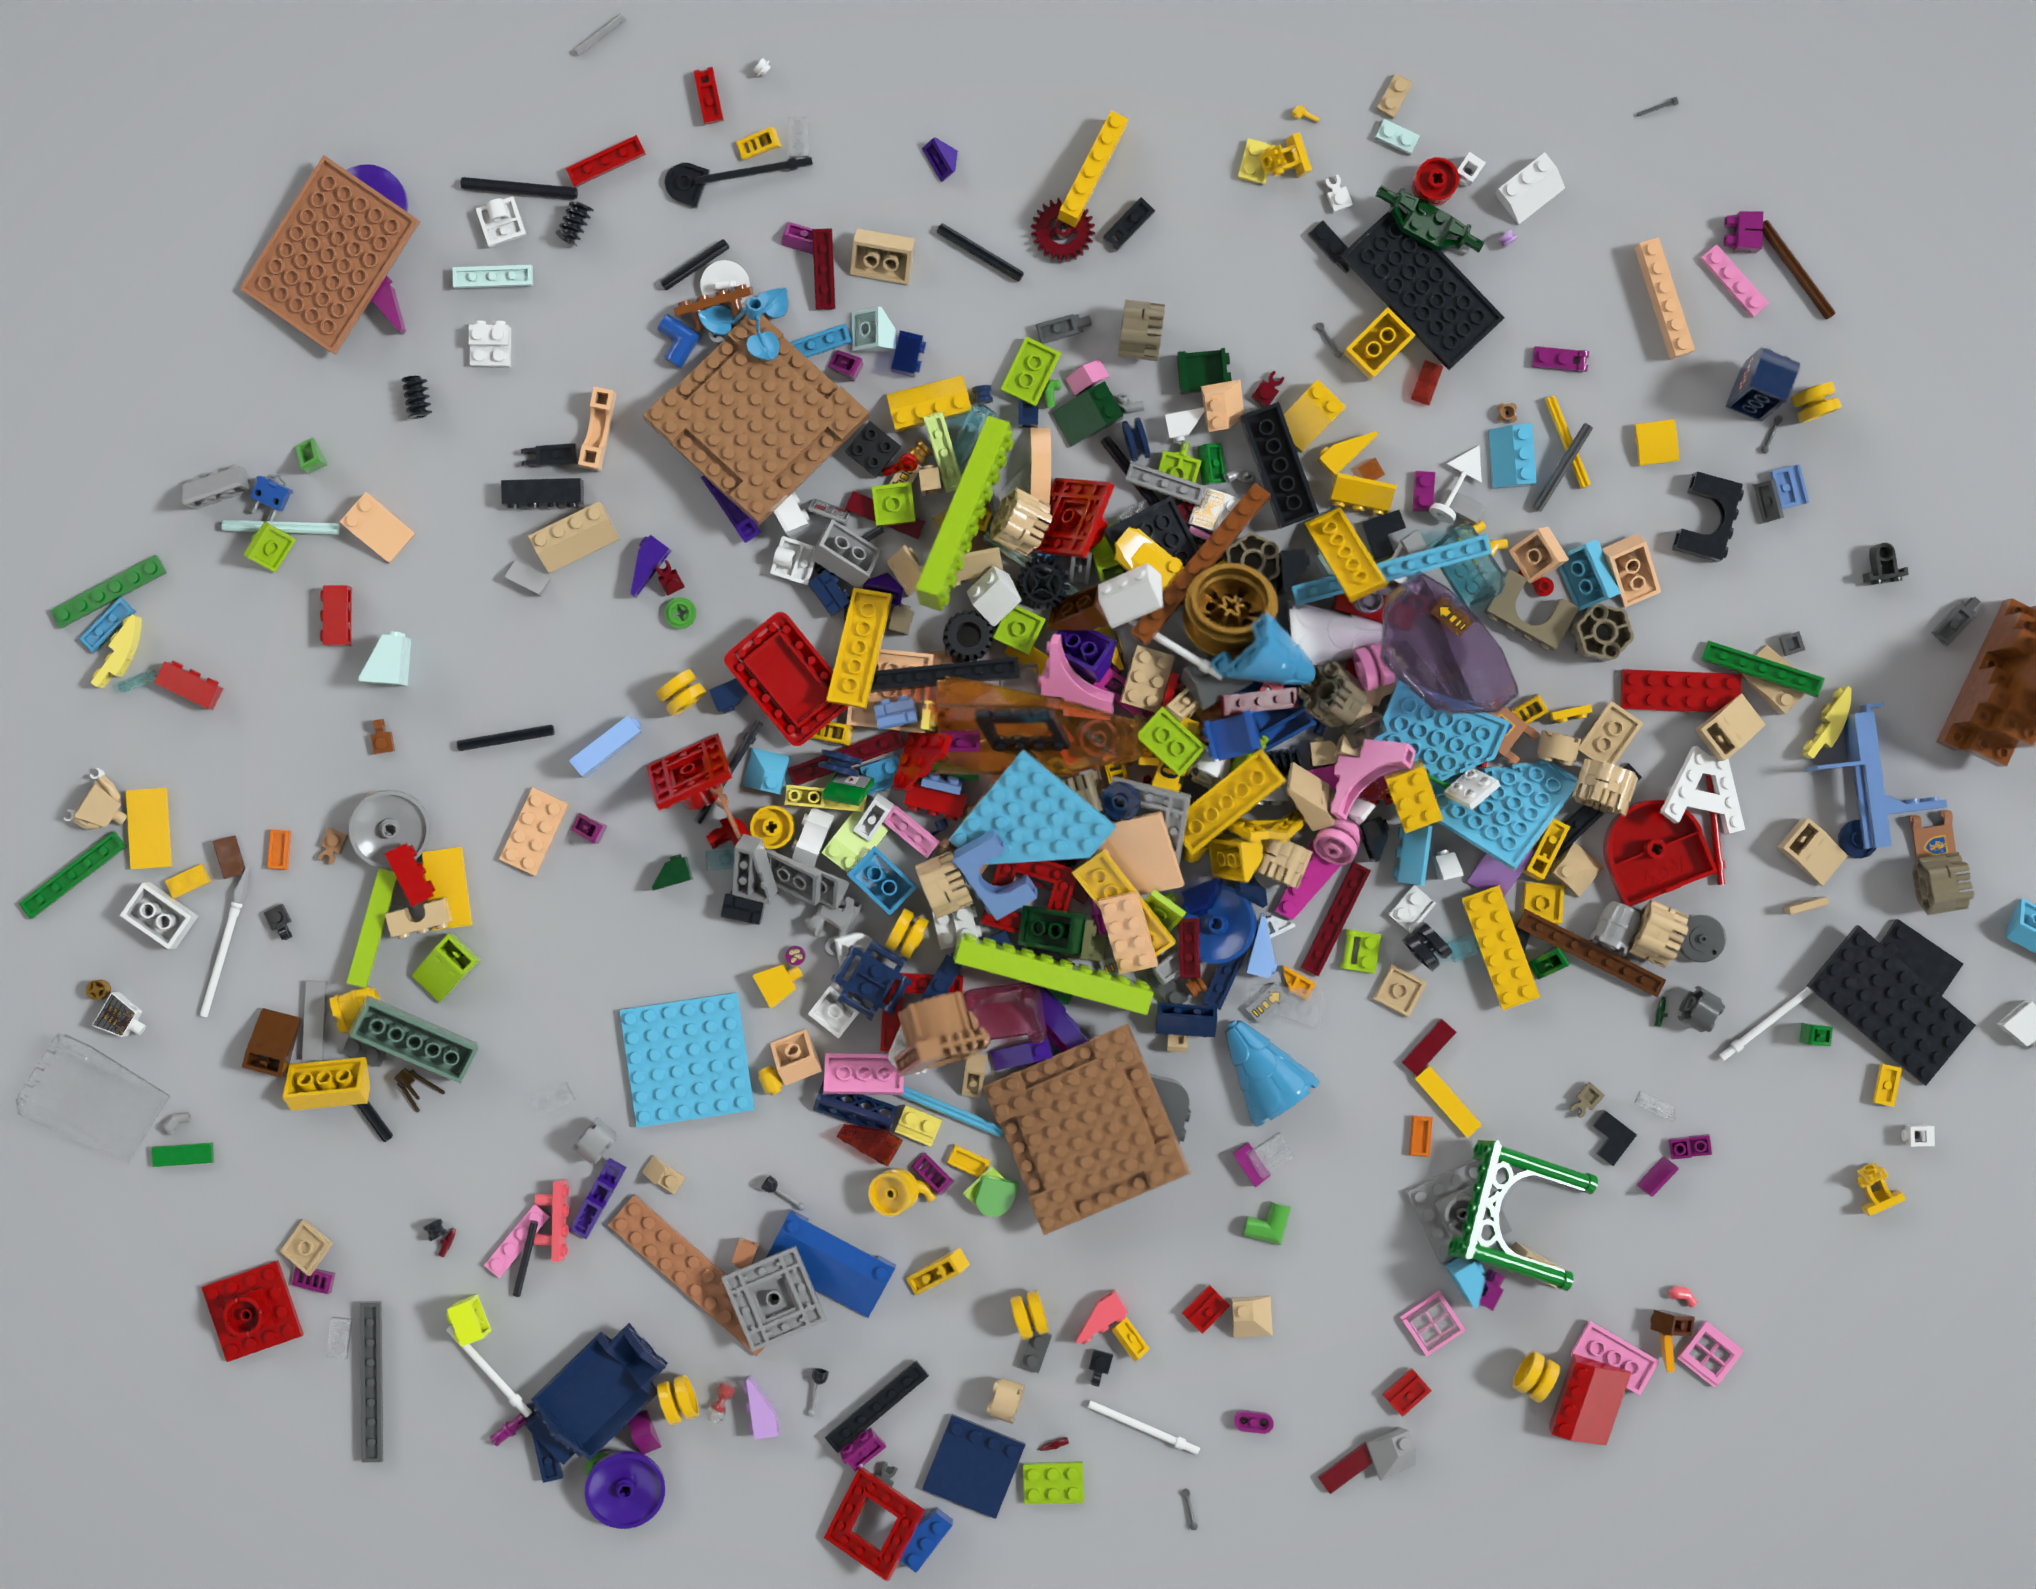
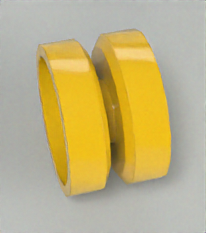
(1816, 403)
(681, 692)
(770, 815)
(907, 933)
(893, 1192)
(1027, 1315)
(1536, 1376)
(678, 1400)

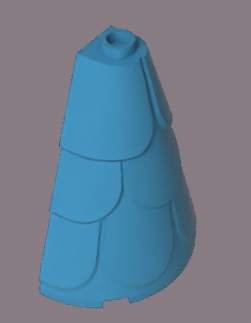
(1269, 658)
(1266, 1073)

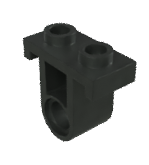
(1884, 567)

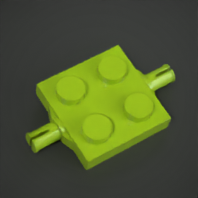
(1180, 464)

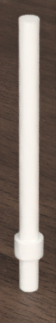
(1205, 666)
(1737, 1045)
(514, 1399)
(1179, 1443)

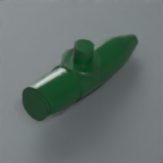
(1660, 1014)

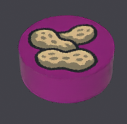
(795, 955)

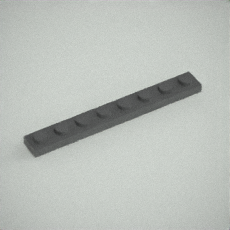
(371, 1381)

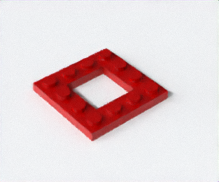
(1049, 871)
(891, 1023)
(840, 1532)

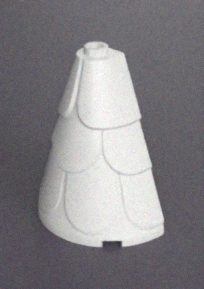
(1330, 634)

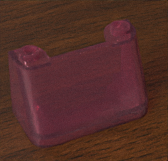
(1009, 1010)

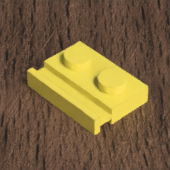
(1251, 165)
(929, 717)
(918, 1125)

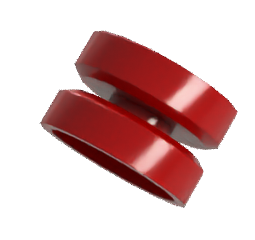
(1436, 170)

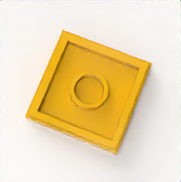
(1544, 900)

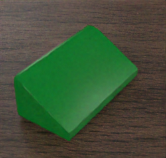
(1212, 463)

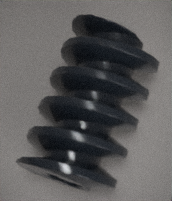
(573, 222)
(416, 397)
(1284, 761)

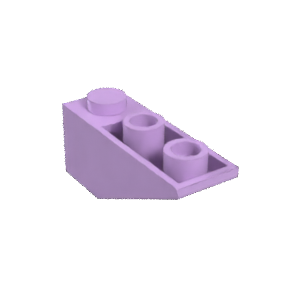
(763, 1414)

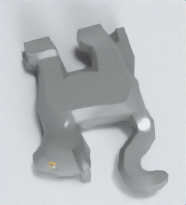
(839, 918)

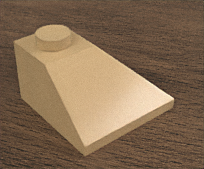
(1576, 869)
(1251, 1316)

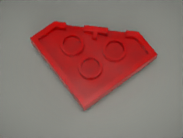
(918, 757)

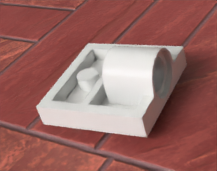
(501, 221)
(793, 561)
(1471, 788)

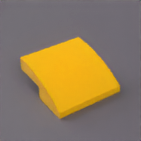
(1656, 442)

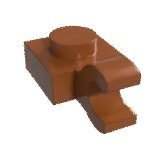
(382, 740)

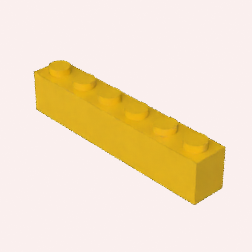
(1093, 168)

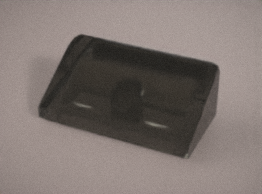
(1364, 728)

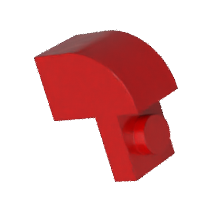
(725, 833)

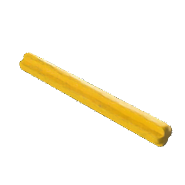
(1566, 439)

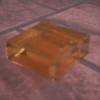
(1371, 470)

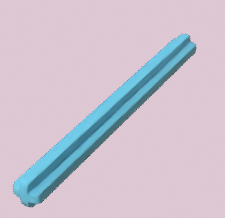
(952, 1111)

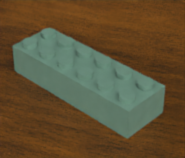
(413, 1039)

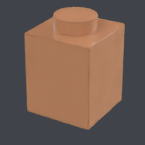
(744, 1253)

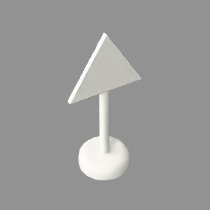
(1468, 465)

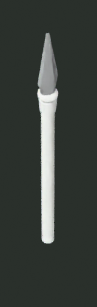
(238, 897)

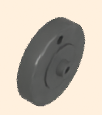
(1704, 939)

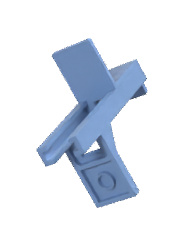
(1872, 801)

